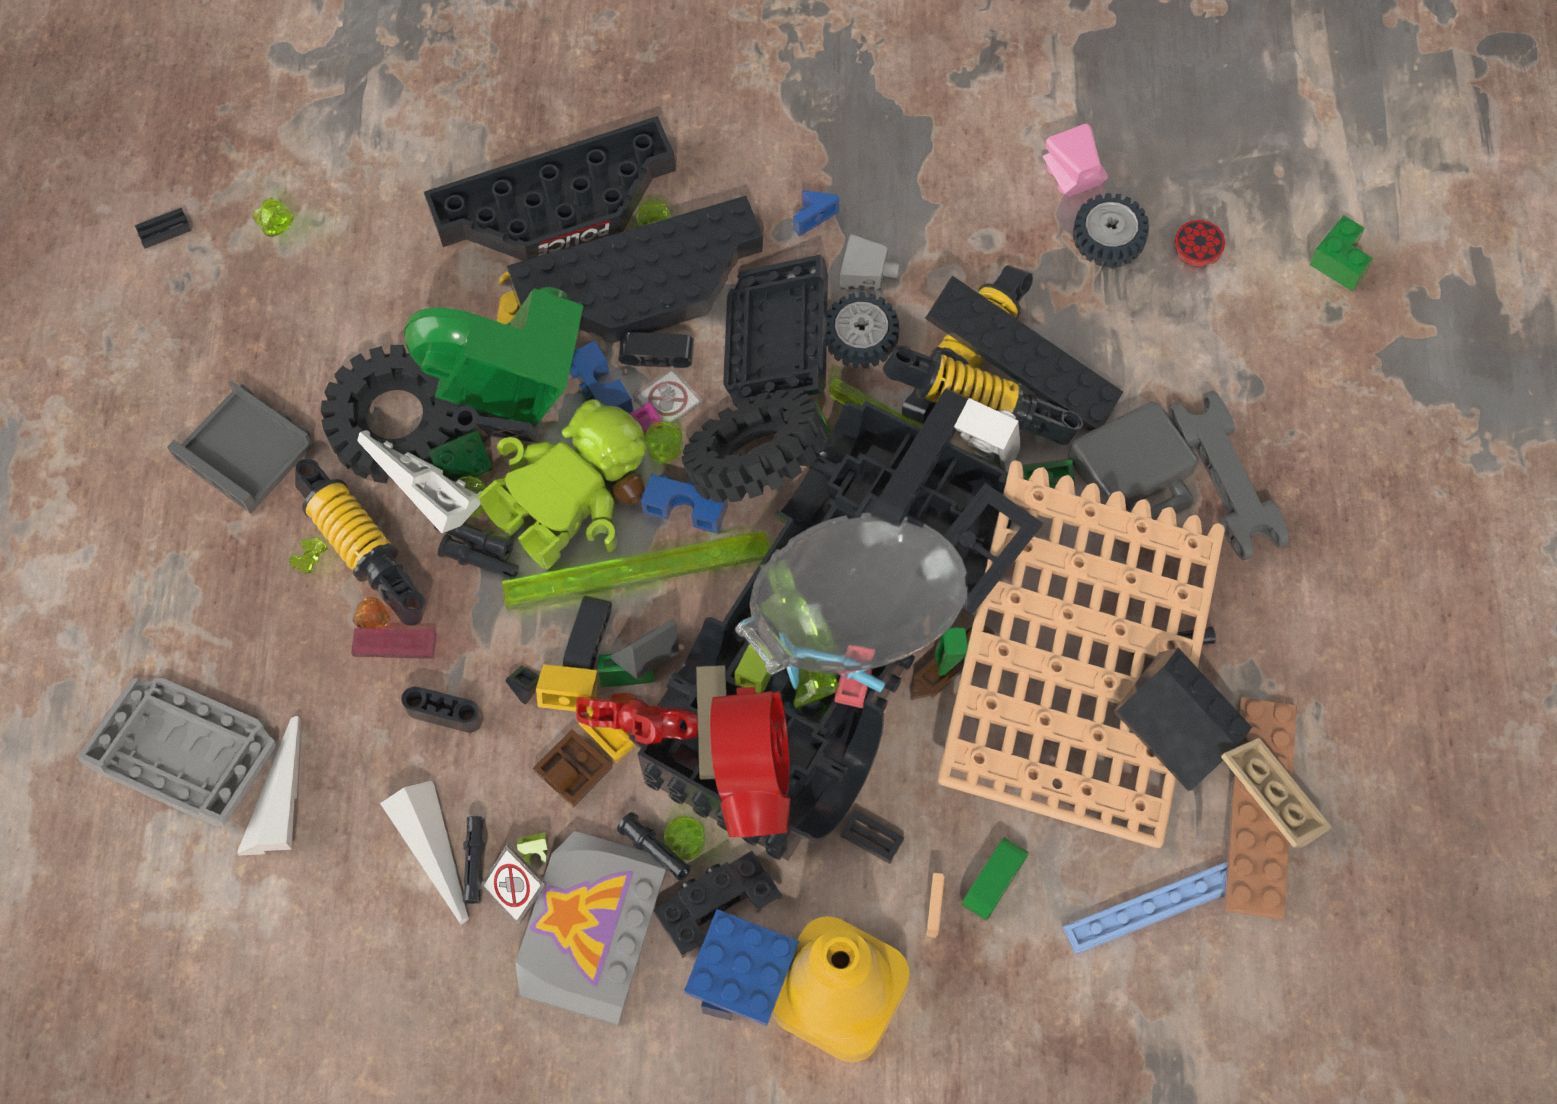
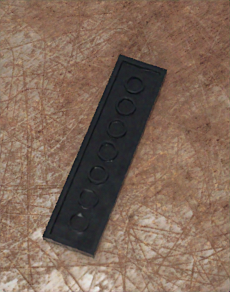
(1023, 353)

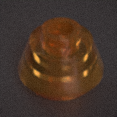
(371, 614)

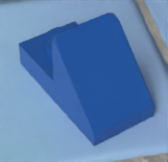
(817, 210)

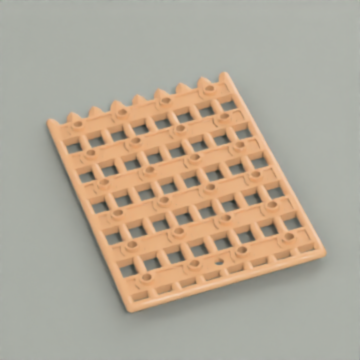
(1078, 675)

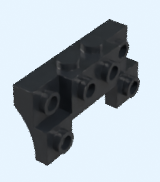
(718, 889)

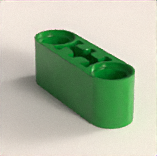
(995, 878)

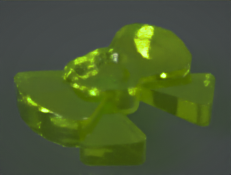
(313, 550)

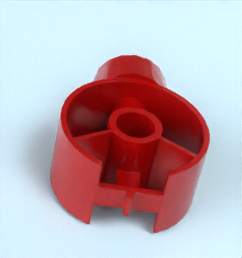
(751, 762)

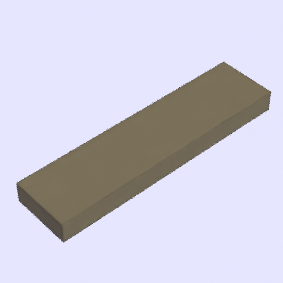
(710, 684)

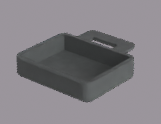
(1138, 457)

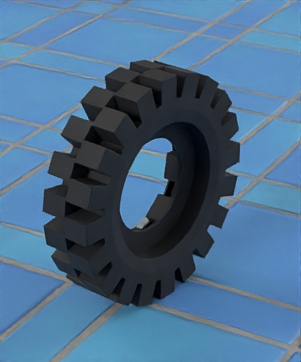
(357, 388)
(797, 440)

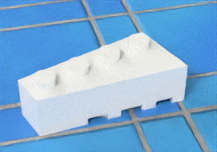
(991, 433)

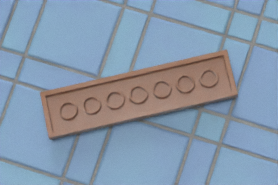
(1256, 846)

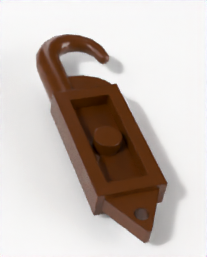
(928, 680)

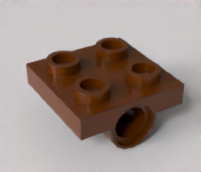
(572, 768)

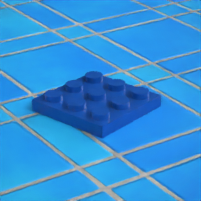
(741, 967)

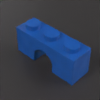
(588, 366)
(665, 493)

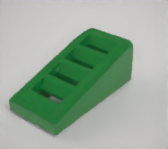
(950, 649)

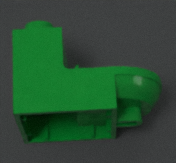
(495, 366)

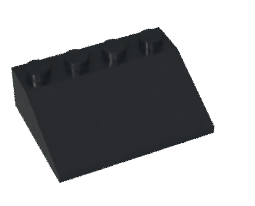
(1182, 717)

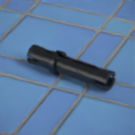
(474, 850)

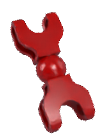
(637, 718)

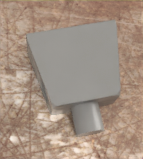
(866, 265)

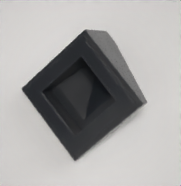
(523, 683)

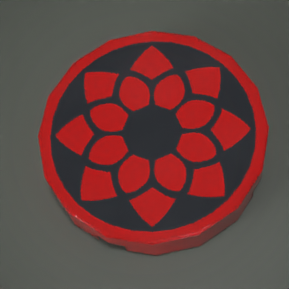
(1199, 243)

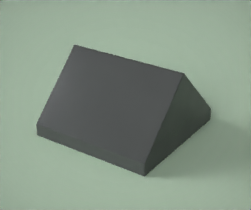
(649, 650)

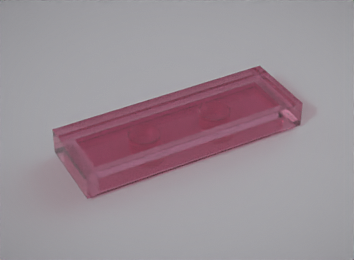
(394, 643)

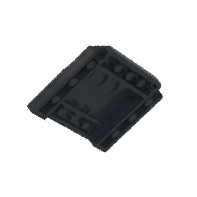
(777, 330)

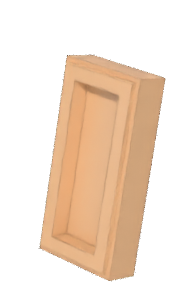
(935, 905)

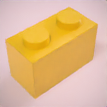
(562, 686)

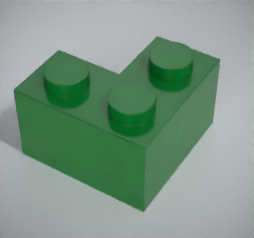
(1338, 254)

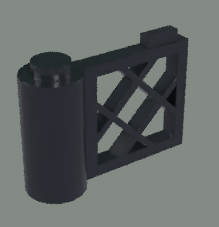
(468, 419)

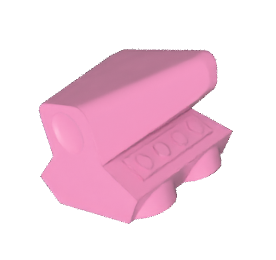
(1075, 160)

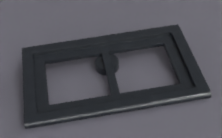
(967, 539)

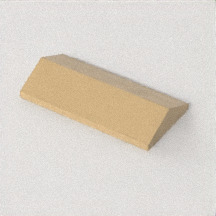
(1276, 793)

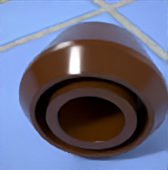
(629, 489)

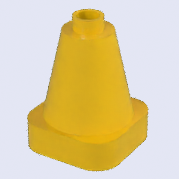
(841, 989)

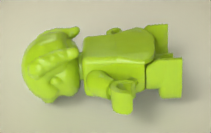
(565, 484)

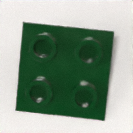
(462, 457)

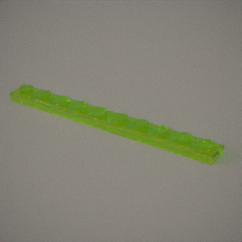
(635, 570)

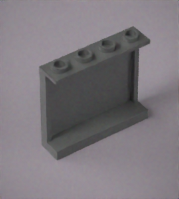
(243, 448)

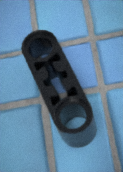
(656, 350)
(587, 633)
(429, 713)

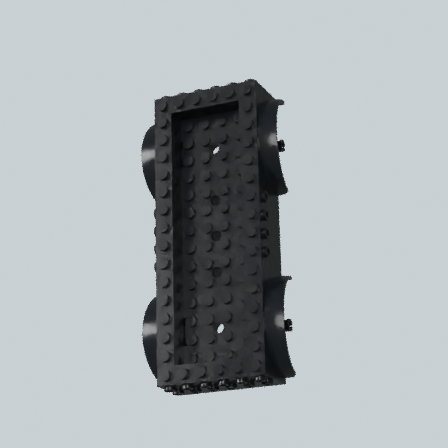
(827, 740)

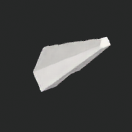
(439, 498)
(273, 815)
(421, 824)

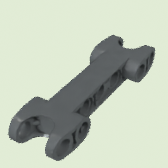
(1245, 511)

